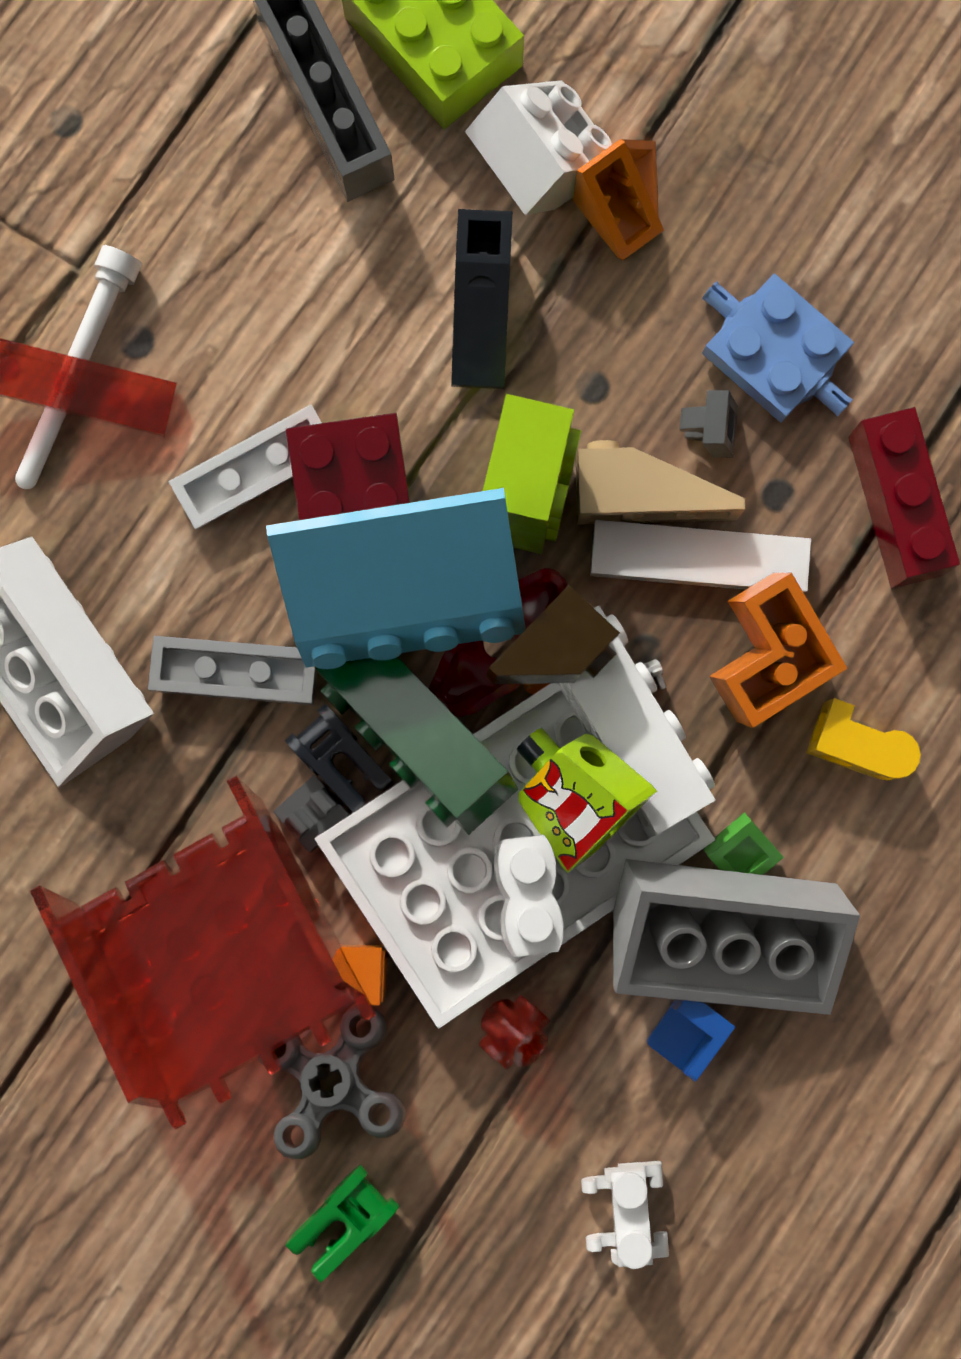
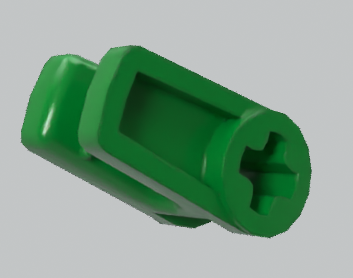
(356, 1205)

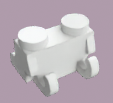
(630, 1214)

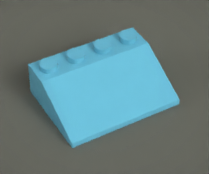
(399, 578)

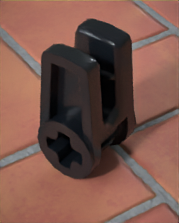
(321, 758)

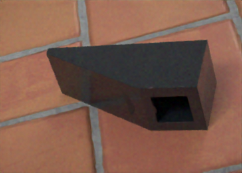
(481, 298)

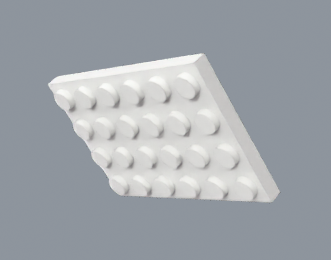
(436, 888)

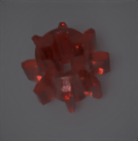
(514, 1032)

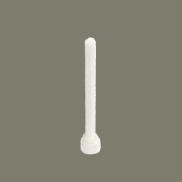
(114, 273)

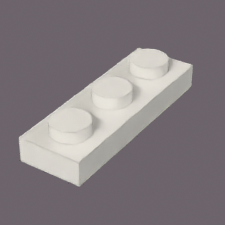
(239, 472)

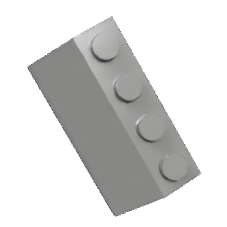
(730, 937)

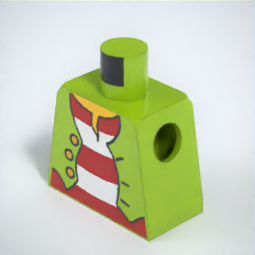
(579, 794)

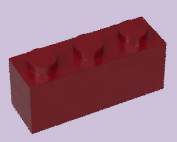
(903, 498)

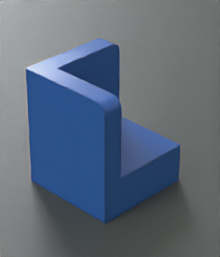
(690, 1036)

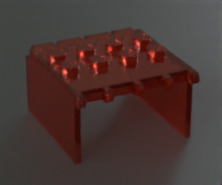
(204, 963)

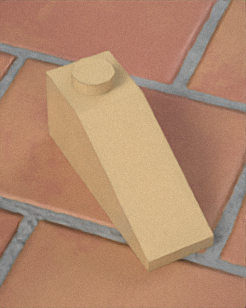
(642, 489)

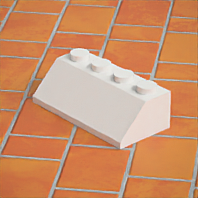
(58, 670)

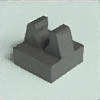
(712, 423)
(310, 812)

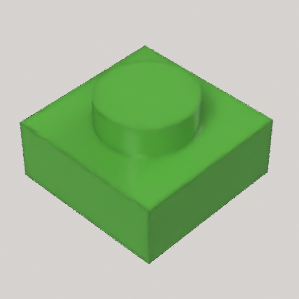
(743, 848)

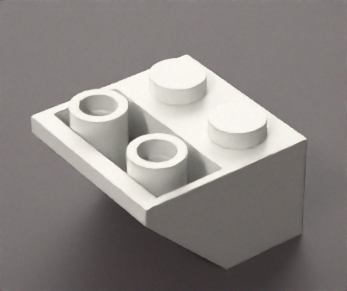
(537, 142)

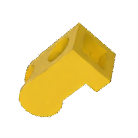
(860, 747)

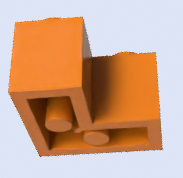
(788, 656)

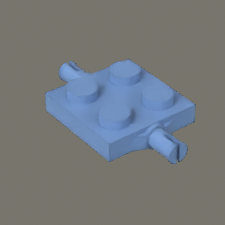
(777, 348)

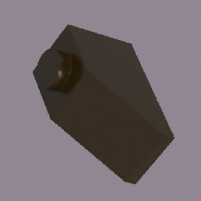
(558, 645)

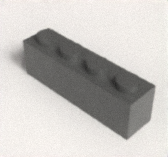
(327, 94)

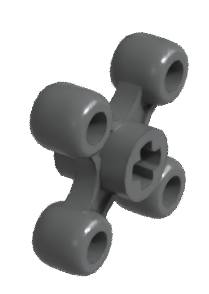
(348, 1095)

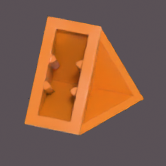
(621, 195)

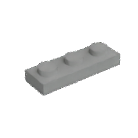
(230, 671)

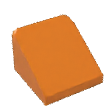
(370, 969)

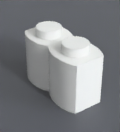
(530, 913)

